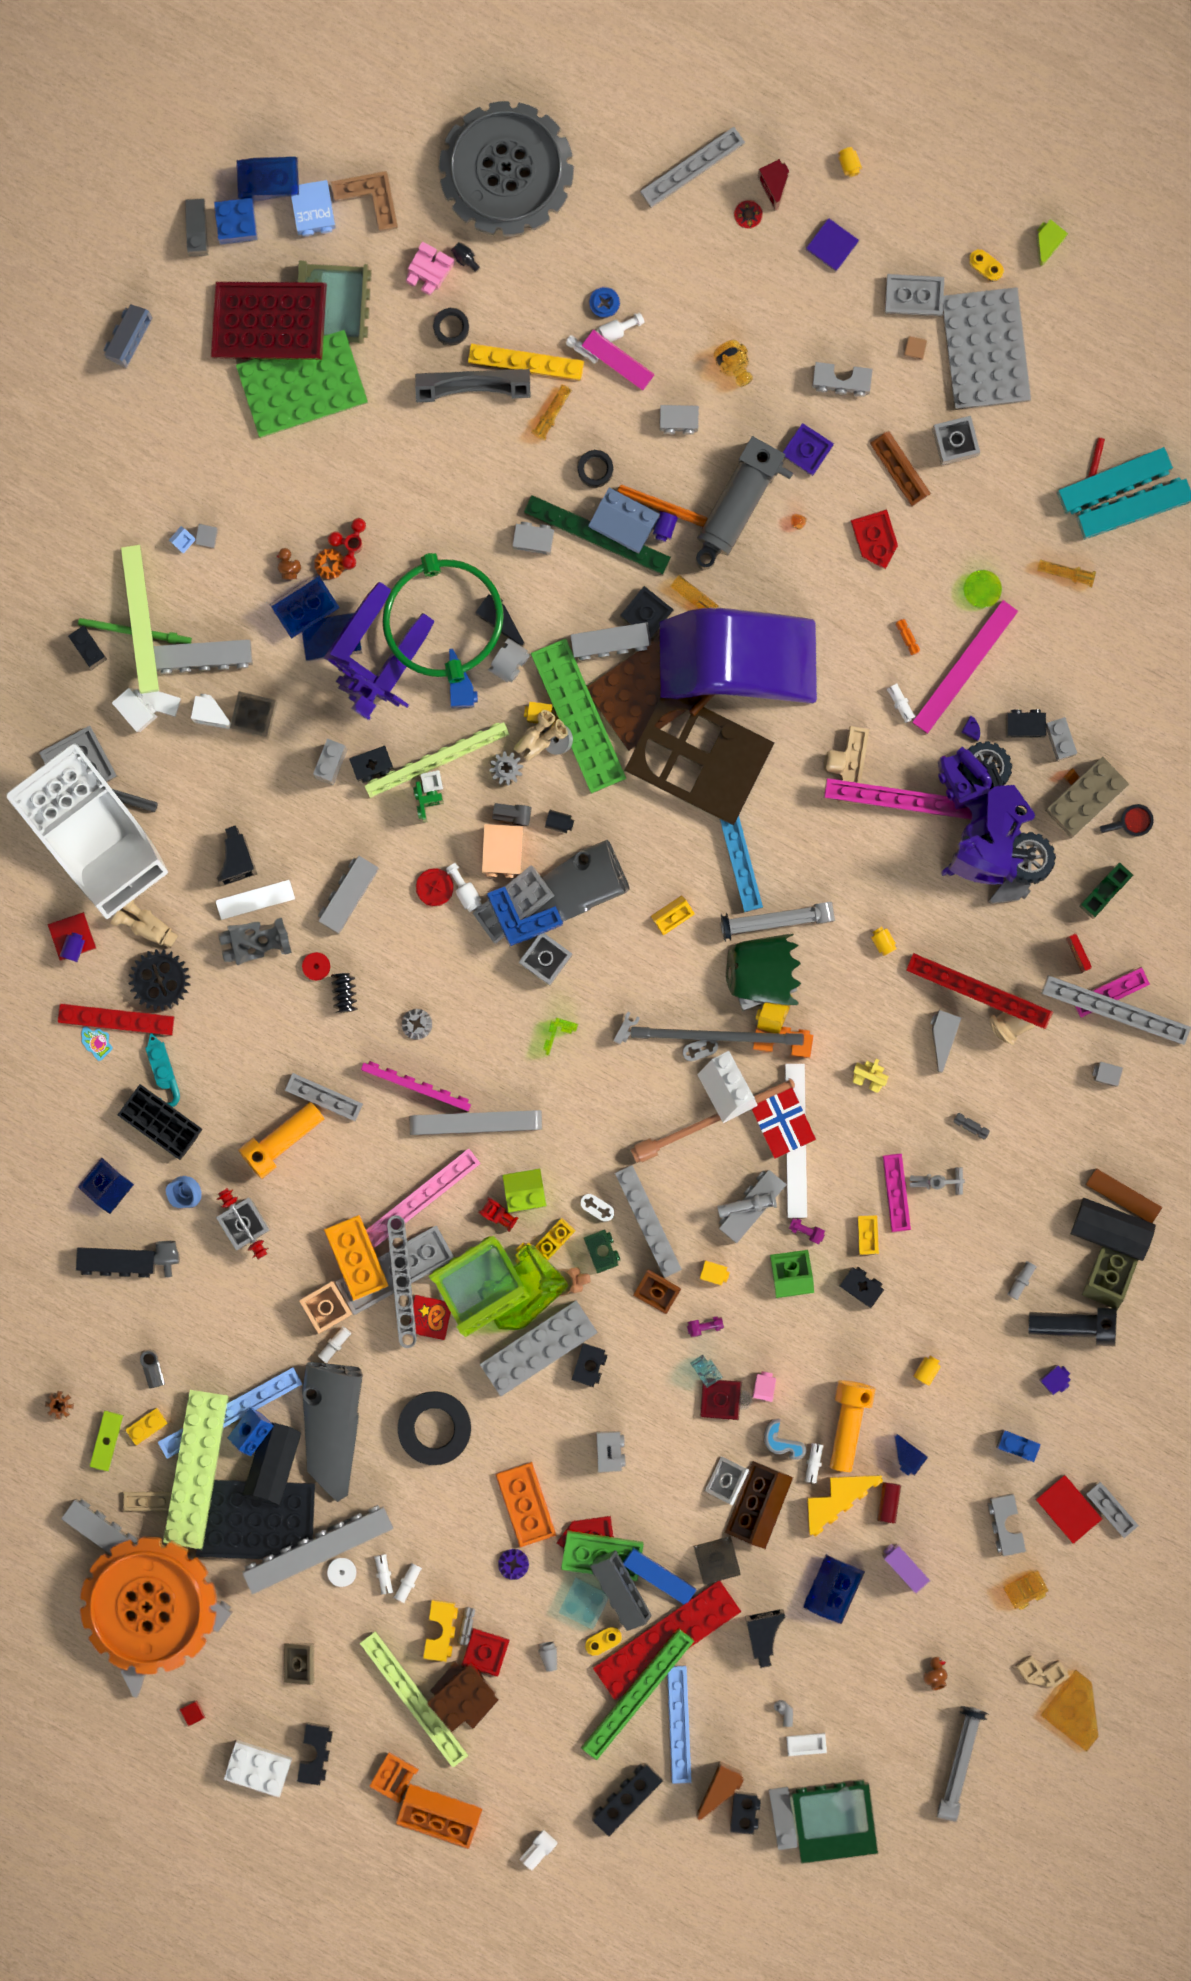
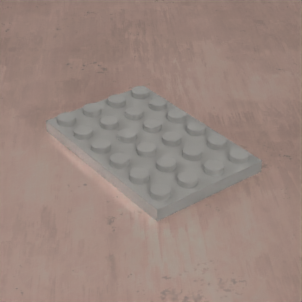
(986, 348)

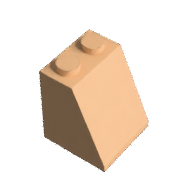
(502, 850)

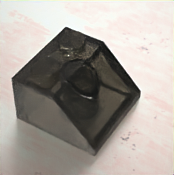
(717, 1560)

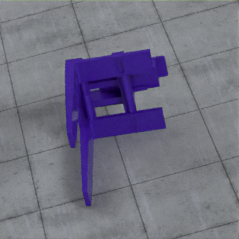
(358, 680)

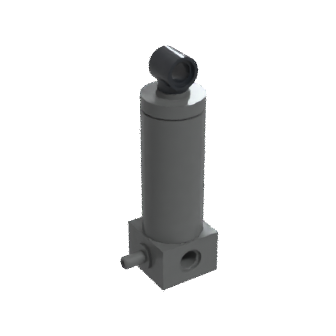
(739, 499)

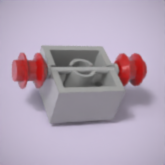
(243, 1223)

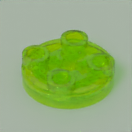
(982, 589)

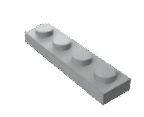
(323, 1097)

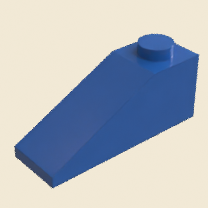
(462, 693)

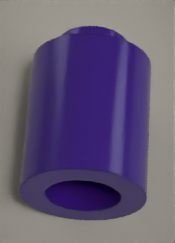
(665, 526)
(72, 947)

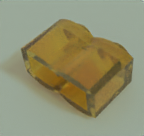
(1026, 1589)

